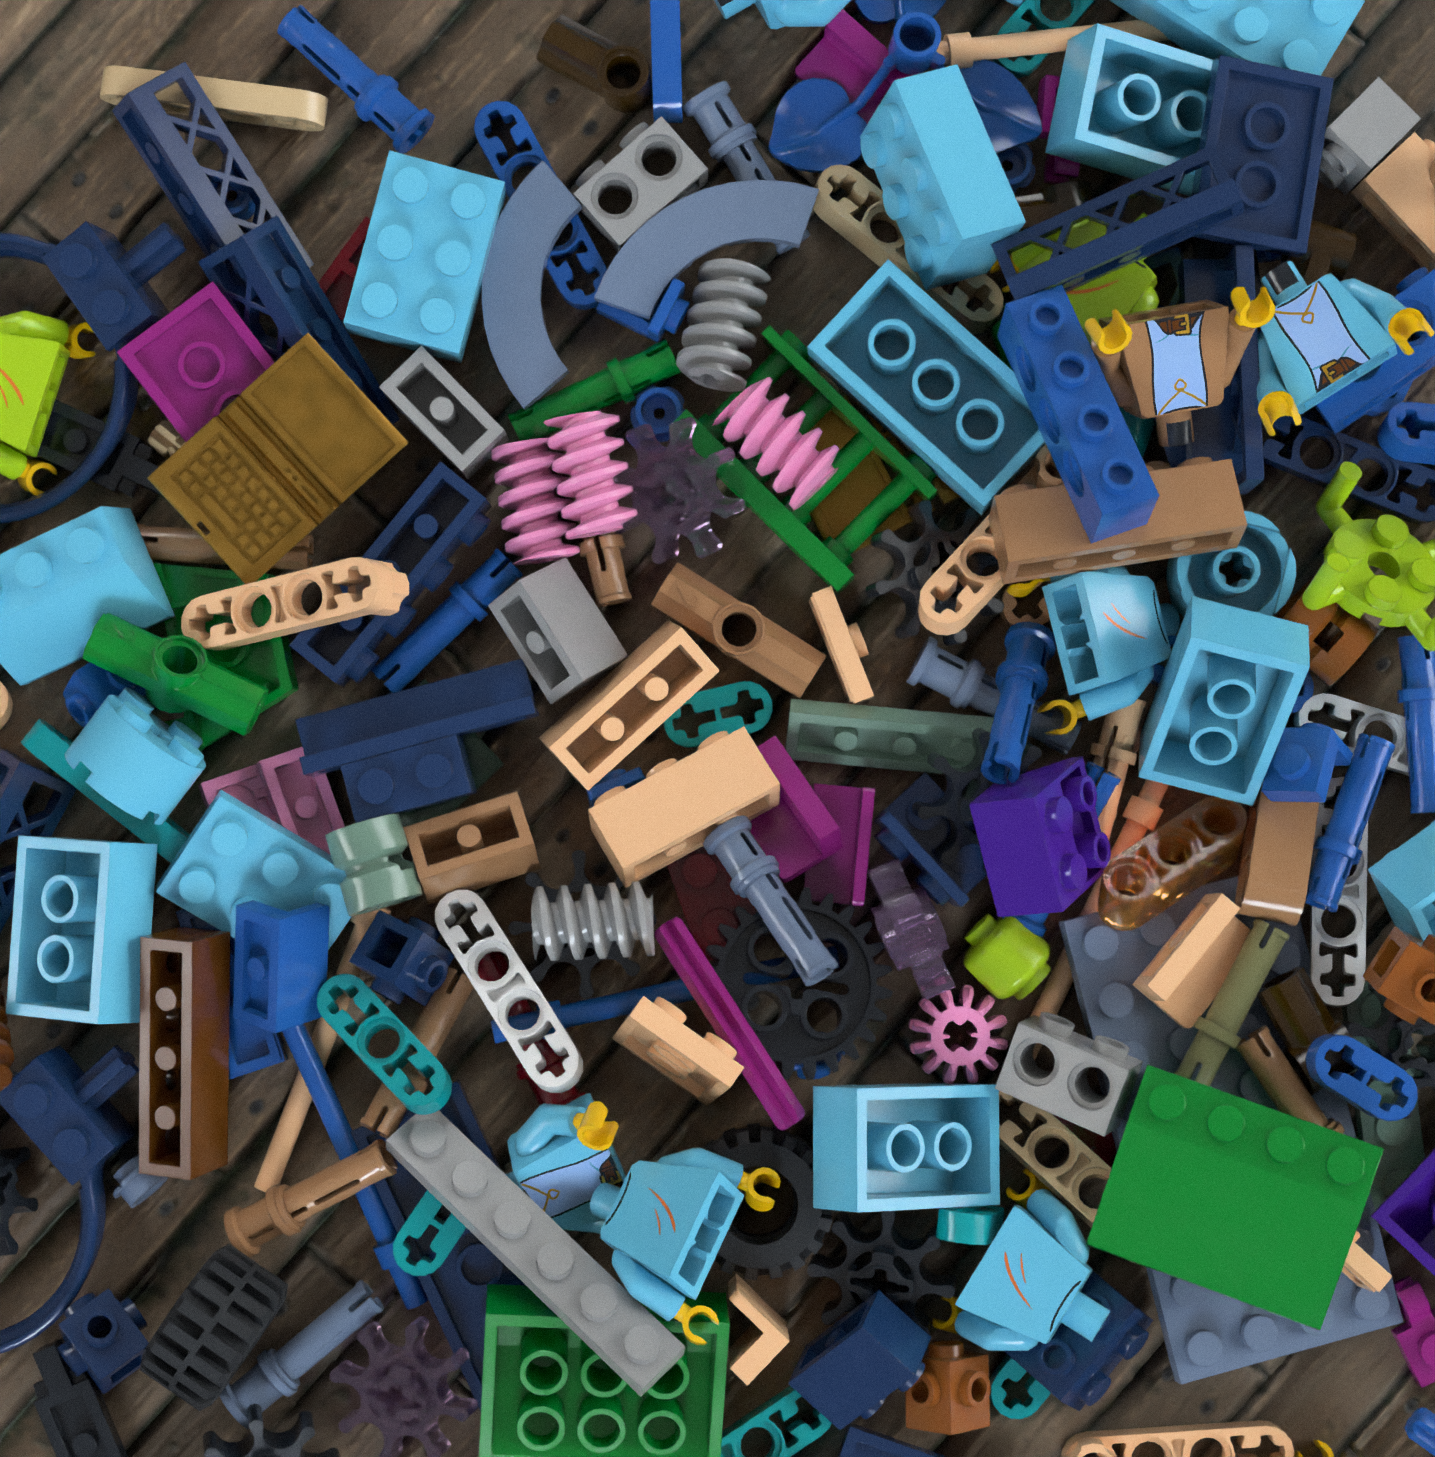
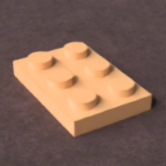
(661, 1040)

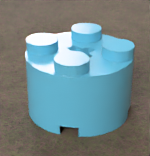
(1261, 558)
(137, 756)

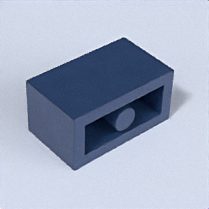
(409, 778)
(861, 1361)

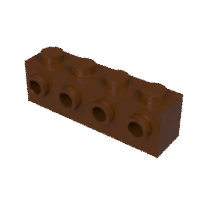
(184, 1052)

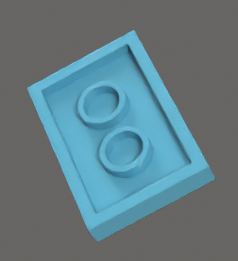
(249, 857)

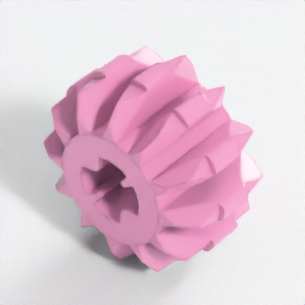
(957, 1054)

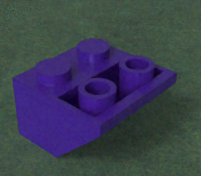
(1041, 838)

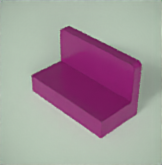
(850, 59)
(800, 827)
(845, 870)

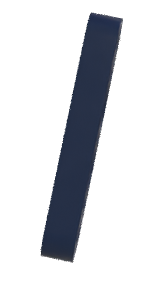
(1349, 449)

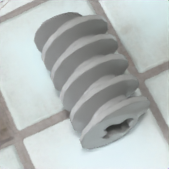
(719, 321)
(592, 921)

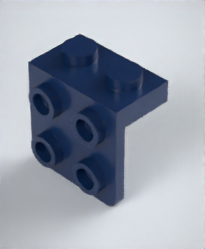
(1080, 1369)

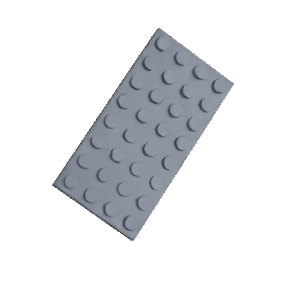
(1200, 1327)

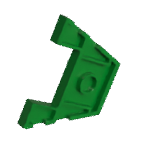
(262, 662)

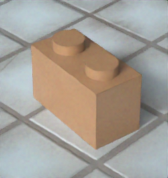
(472, 847)

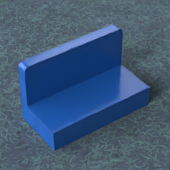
(279, 964)

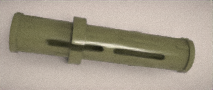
(1232, 1004)

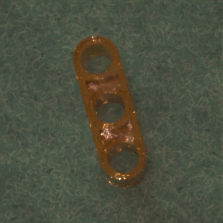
(1159, 884)

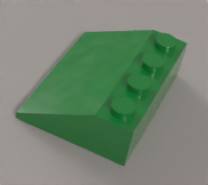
(1234, 1197)
(559, 1399)

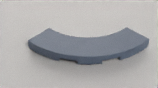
(697, 225)
(514, 281)

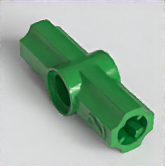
(175, 673)

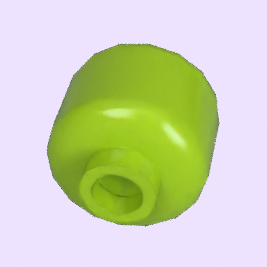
(1006, 957)

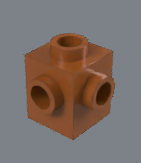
(1405, 975)
(951, 1391)

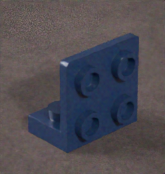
(911, 837)

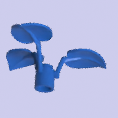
(822, 129)

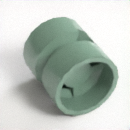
(373, 864)

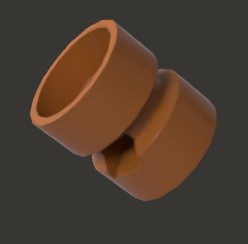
(1343, 646)

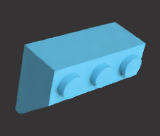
(63, 585)

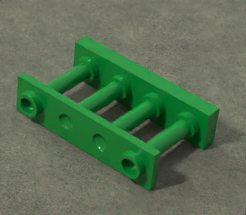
(832, 556)

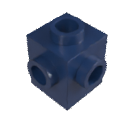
(402, 958)
(106, 1358)

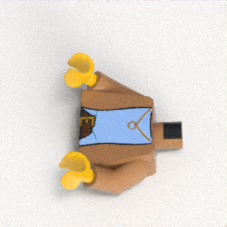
(1176, 357)

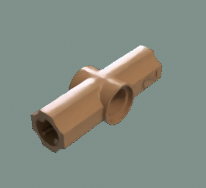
(706, 607)

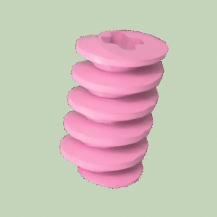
(779, 442)
(590, 472)
(533, 501)

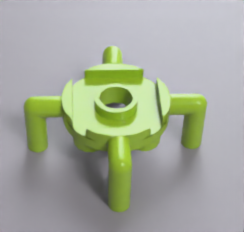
(1379, 543)

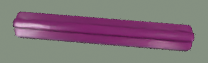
(729, 1023)

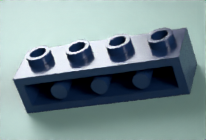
(417, 543)

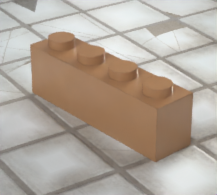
(1043, 536)

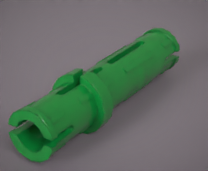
(603, 389)

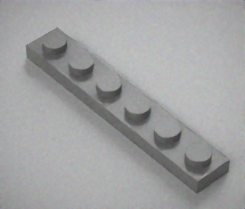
(536, 1250)

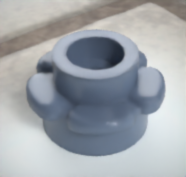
(135, 1186)

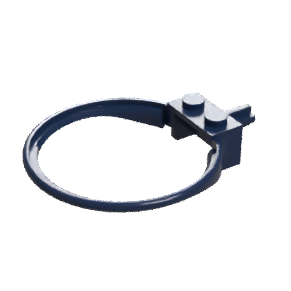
(118, 305)
(77, 1131)

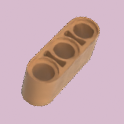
(1276, 859)

